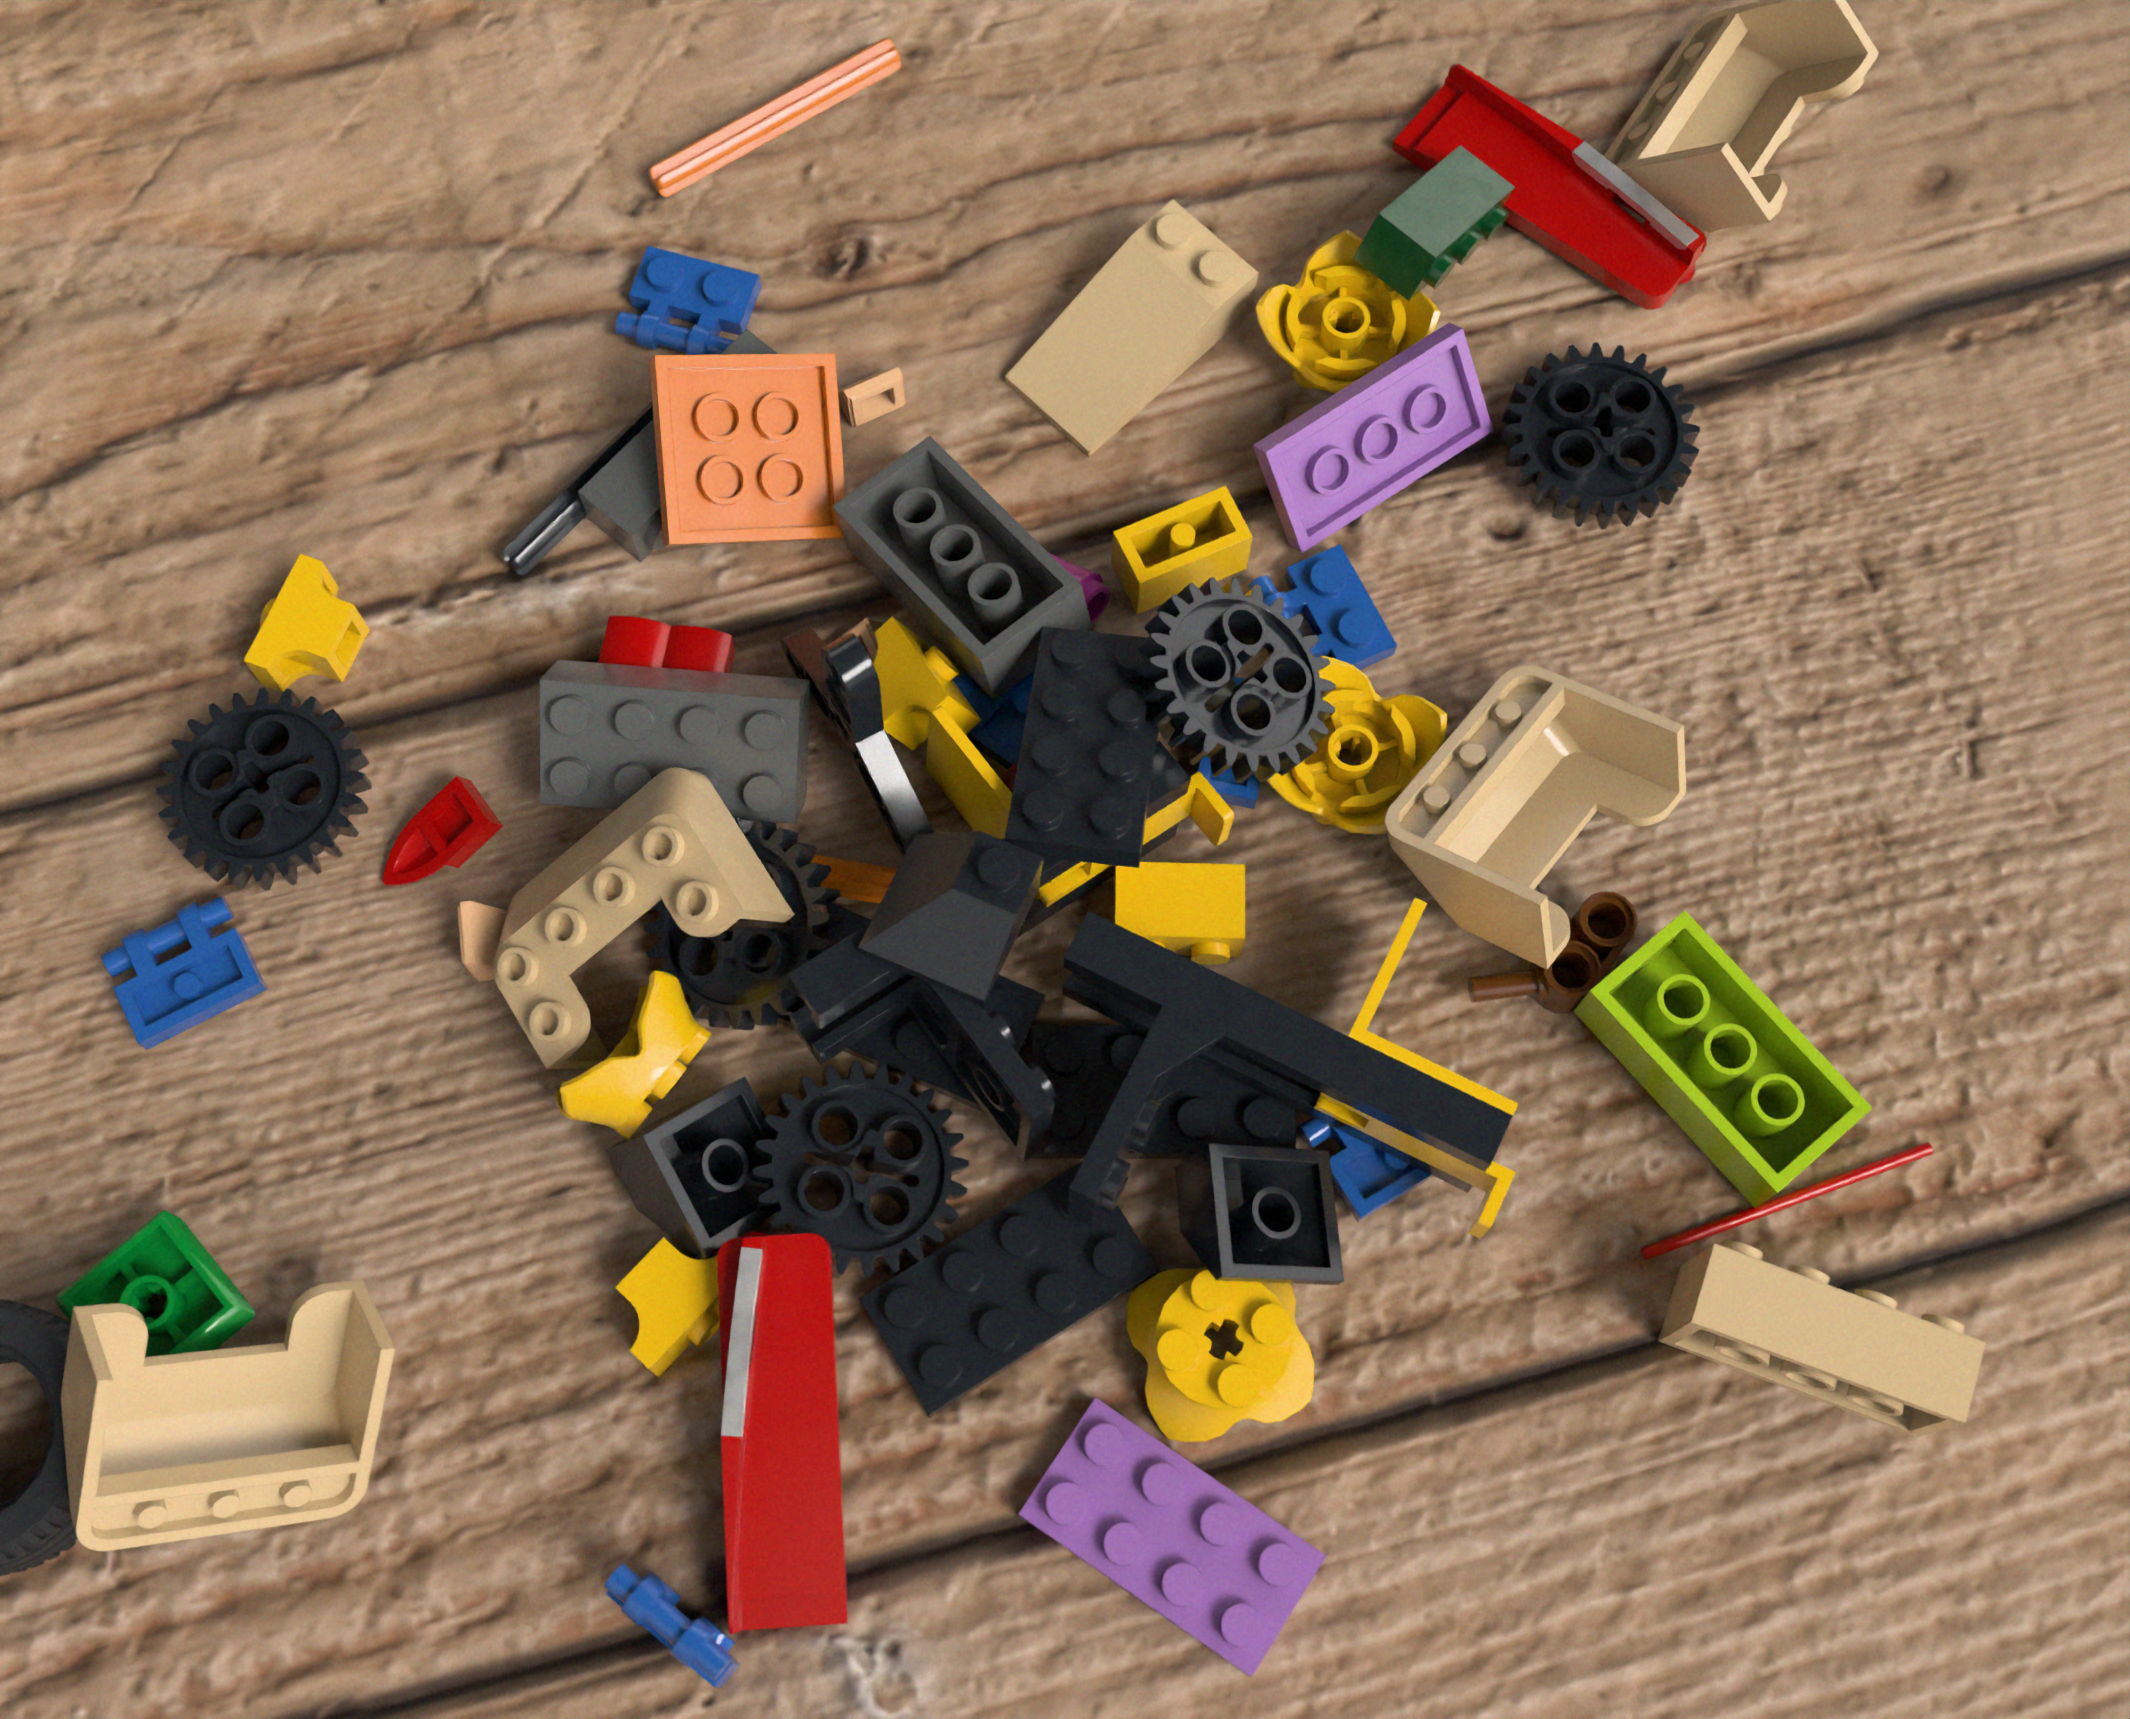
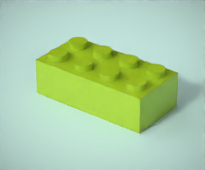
(1721, 1059)

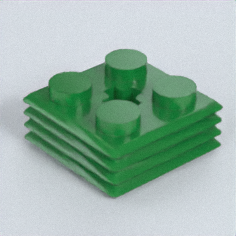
(171, 1262)

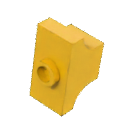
(306, 630)
(915, 683)
(673, 1303)

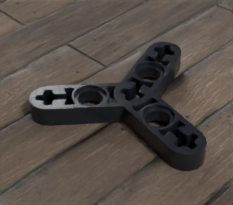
(850, 698)

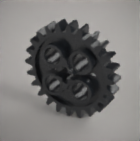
(1599, 435)
(1200, 645)
(290, 831)
(742, 984)
(869, 1111)

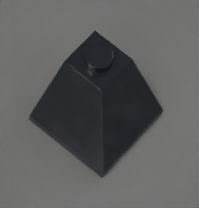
(954, 910)
(696, 1169)
(1261, 1214)

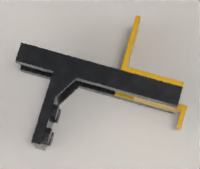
(856, 994)
(1211, 1023)

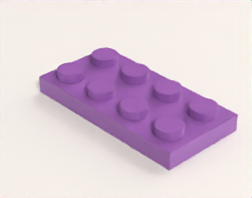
(1374, 437)
(1172, 1537)

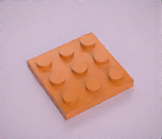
(747, 447)

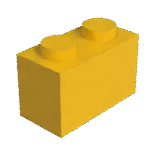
(1181, 548)
(1184, 907)

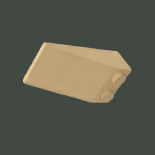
(1135, 328)

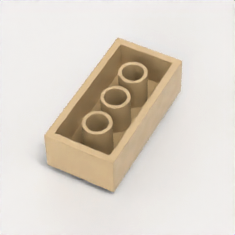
(1823, 1339)

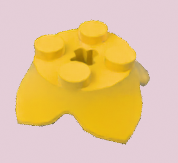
(1340, 293)
(1391, 735)
(640, 1064)
(1203, 1396)

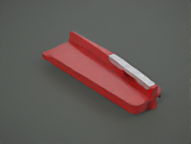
(1560, 189)
(781, 1433)

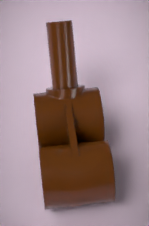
(1584, 954)

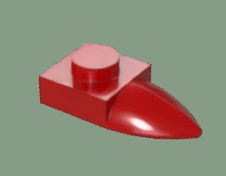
(441, 834)

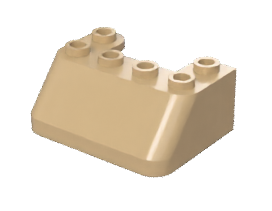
(1731, 103)
(1519, 790)
(661, 844)
(222, 1433)

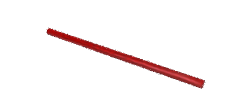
(1786, 1201)

